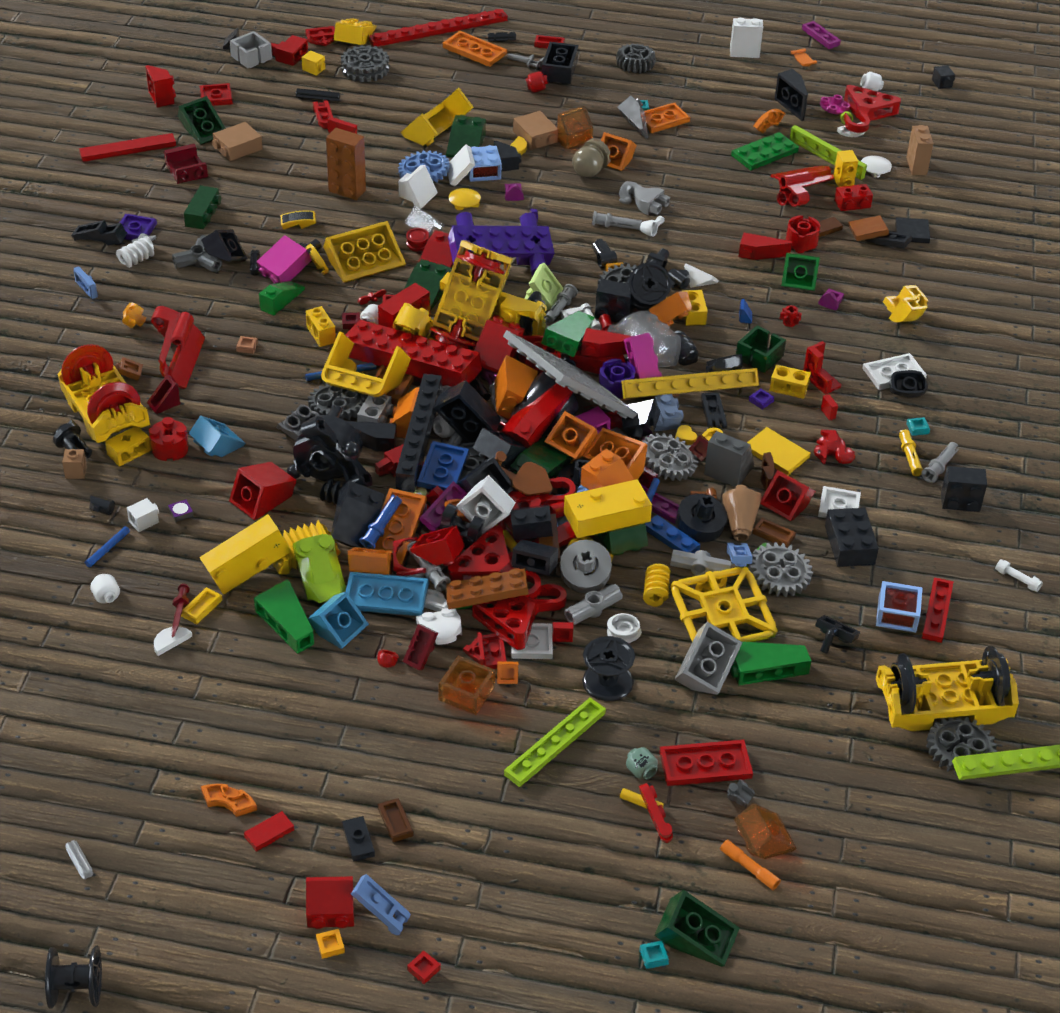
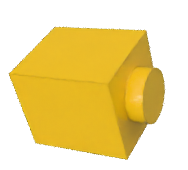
(313, 63)

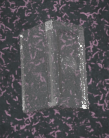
(421, 219)

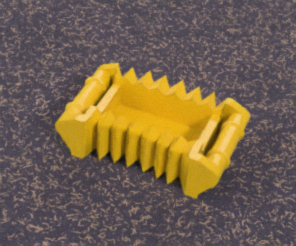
(285, 564)

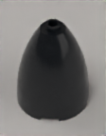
(538, 387)

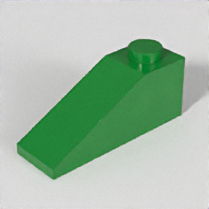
(278, 295)

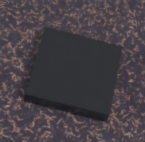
(916, 227)

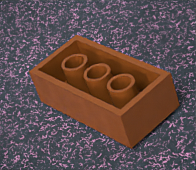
(346, 163)

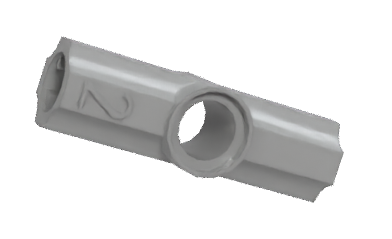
(698, 562)
(593, 604)

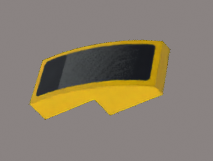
(303, 218)

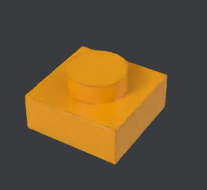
(330, 943)

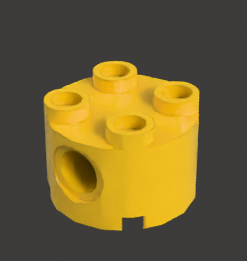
(413, 320)

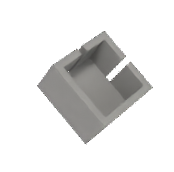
(251, 49)

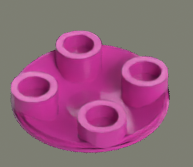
(834, 104)

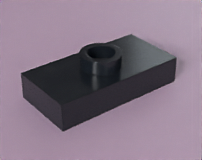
(358, 838)

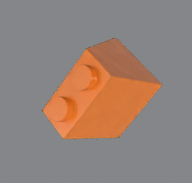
(512, 385)

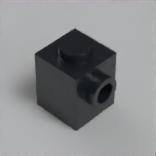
(943, 77)

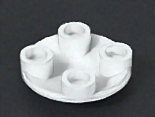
(877, 165)

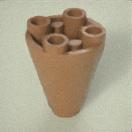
(741, 509)

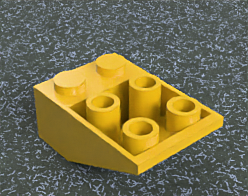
(353, 31)

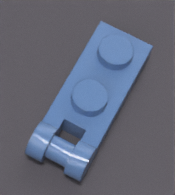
(739, 554)
(381, 904)

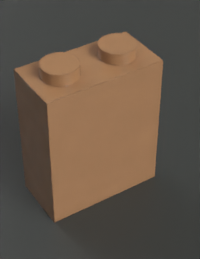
(536, 130)
(237, 141)
(919, 150)

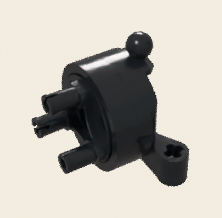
(329, 450)

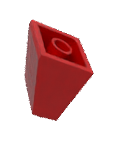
(493, 345)
(261, 488)

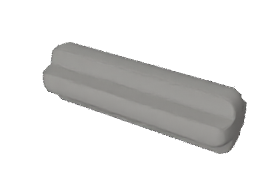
(79, 859)

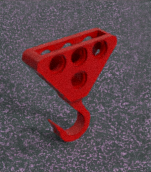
(868, 108)
(541, 499)
(489, 559)
(518, 620)

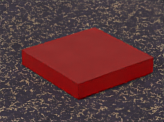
(217, 93)

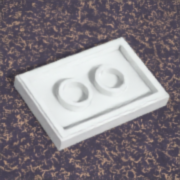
(881, 370)

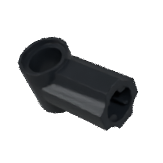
(603, 253)

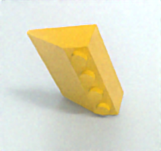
(364, 252)

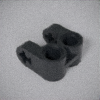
(469, 532)

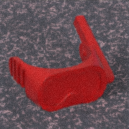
(399, 569)

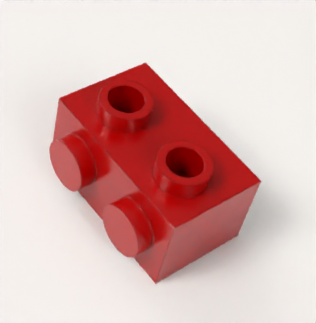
(853, 197)

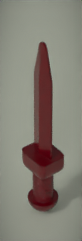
(179, 602)

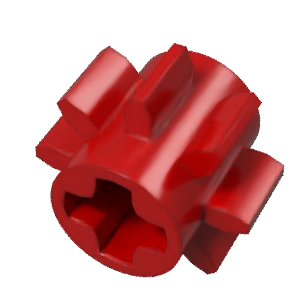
(790, 316)

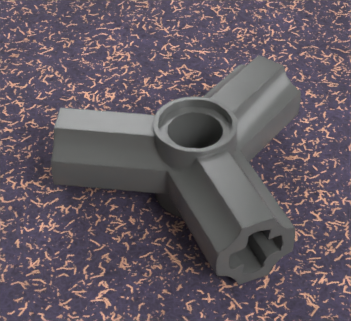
(197, 257)

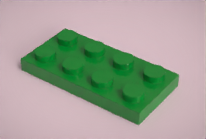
(765, 151)

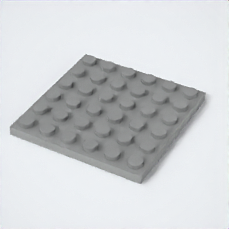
(569, 375)

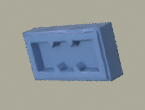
(85, 282)

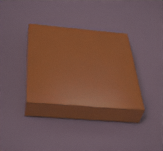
(868, 228)

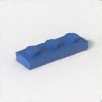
(671, 535)

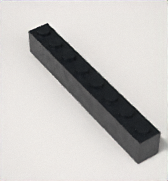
(418, 433)

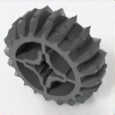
(635, 58)

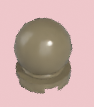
(591, 158)

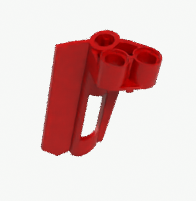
(794, 181)
(181, 331)

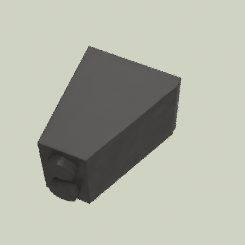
(728, 459)

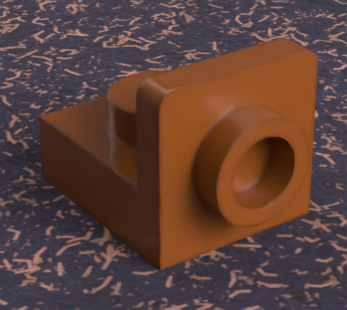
(129, 368)

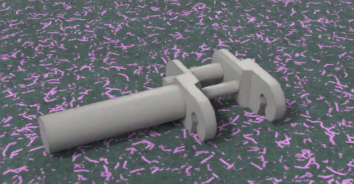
(529, 61)

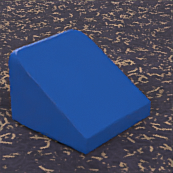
(745, 312)

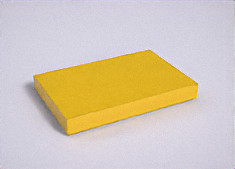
(785, 454)

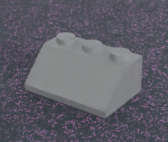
(708, 660)

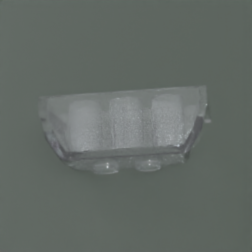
(666, 342)

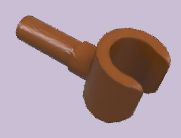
(711, 491)

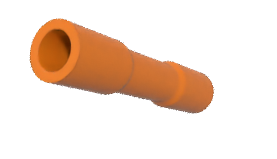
(760, 872)

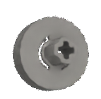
(575, 556)

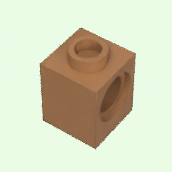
(74, 464)

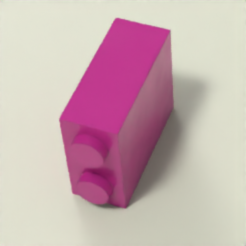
(283, 260)

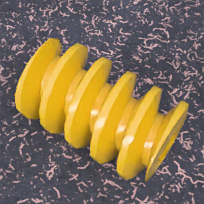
(656, 584)

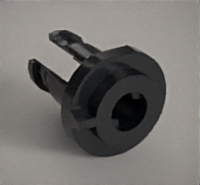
(68, 436)

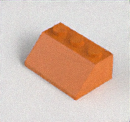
(629, 449)

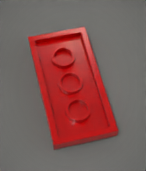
(705, 762)

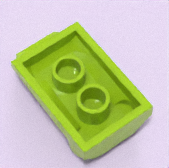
(319, 567)

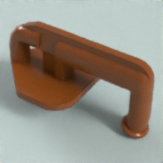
(530, 478)

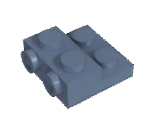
(669, 416)

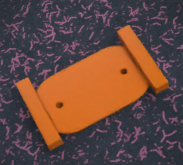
(803, 58)

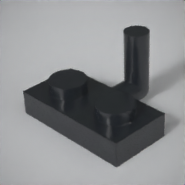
(835, 628)

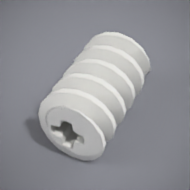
(136, 251)

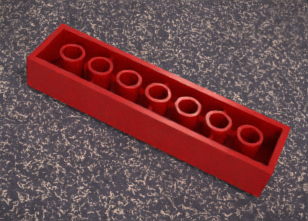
(377, 344)

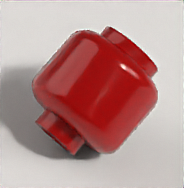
(536, 81)

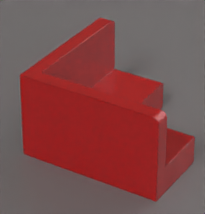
(819, 376)

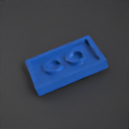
(442, 466)

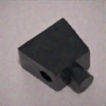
(644, 422)

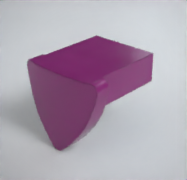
(513, 192)
(831, 299)

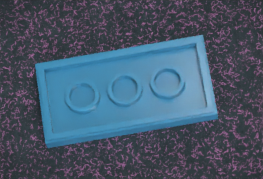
(388, 593)

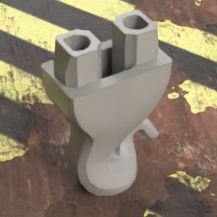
(647, 199)

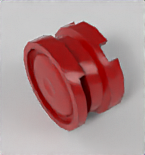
(417, 239)

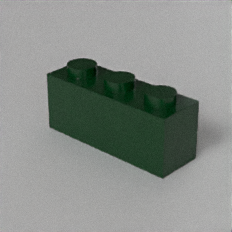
(202, 207)

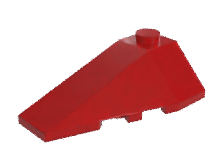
(534, 419)

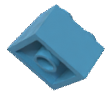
(215, 437)
(338, 620)

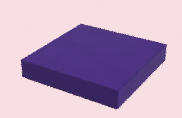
(137, 225)

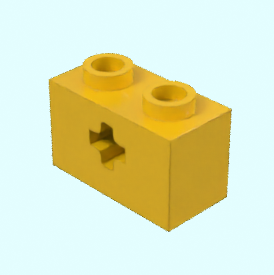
(845, 168)
(128, 445)

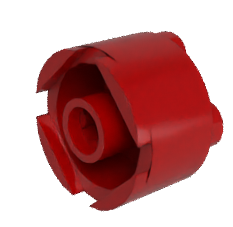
(803, 233)
(169, 439)

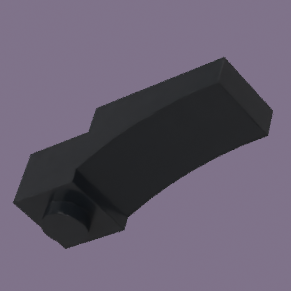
(100, 232)

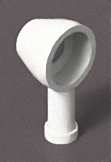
(651, 226)

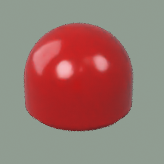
(387, 658)

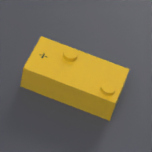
(607, 508)
(245, 554)

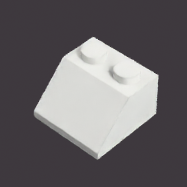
(487, 502)

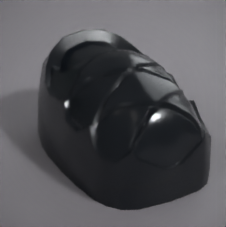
(689, 352)
(726, 363)
(908, 383)

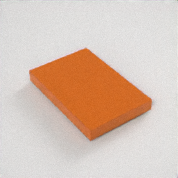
(665, 117)

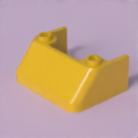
(438, 119)
(342, 373)

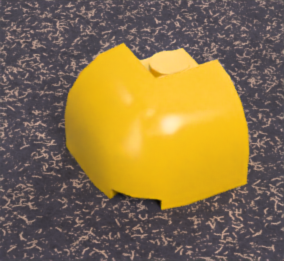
(906, 306)

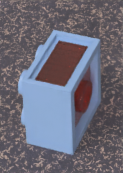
(487, 164)
(899, 606)

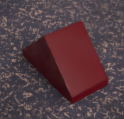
(165, 396)

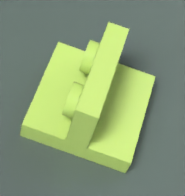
(546, 284)

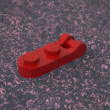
(322, 113)
(656, 813)

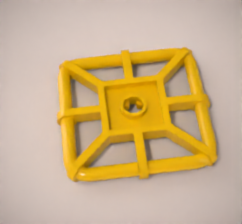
(728, 597)

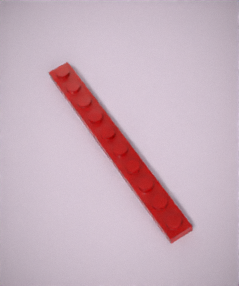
(437, 28)

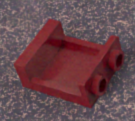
(185, 163)

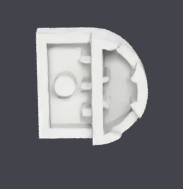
(444, 622)

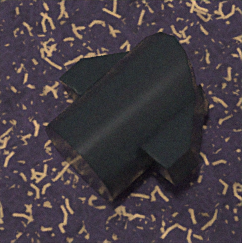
(679, 278)
(101, 505)

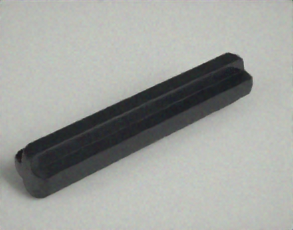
(317, 94)

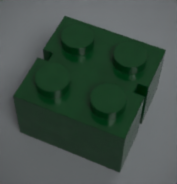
(756, 351)

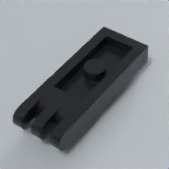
(894, 239)
(713, 410)

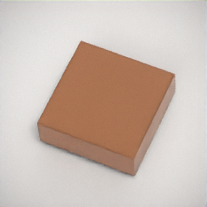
(247, 345)

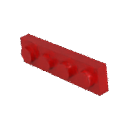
(937, 610)

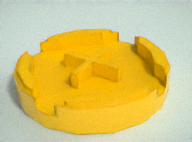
(317, 259)

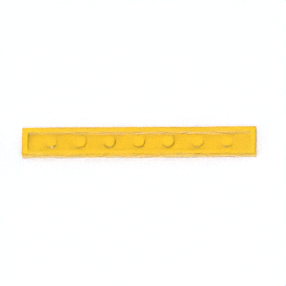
(690, 383)

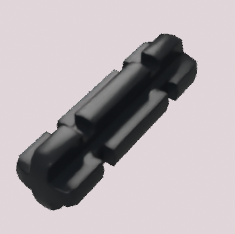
(502, 36)
(255, 255)

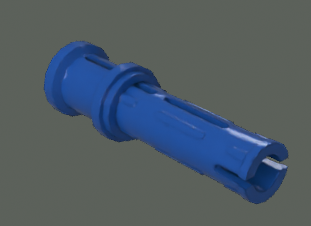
(376, 529)

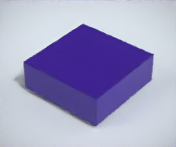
(761, 399)

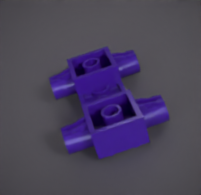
(527, 242)

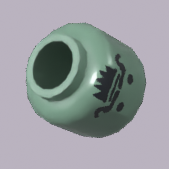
(642, 763)

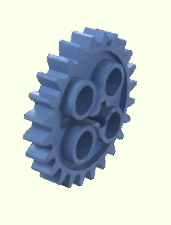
(435, 163)

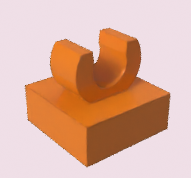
(507, 672)

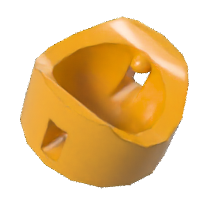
(134, 316)

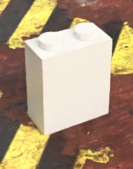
(746, 38)

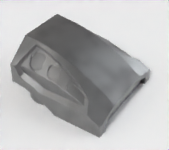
(293, 422)

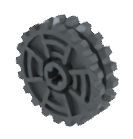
(365, 63)

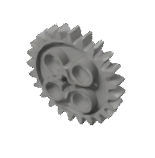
(669, 457)
(781, 569)

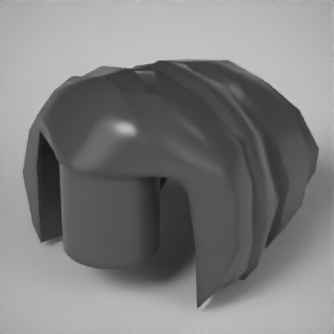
(740, 793)

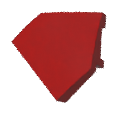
(320, 36)
(487, 650)

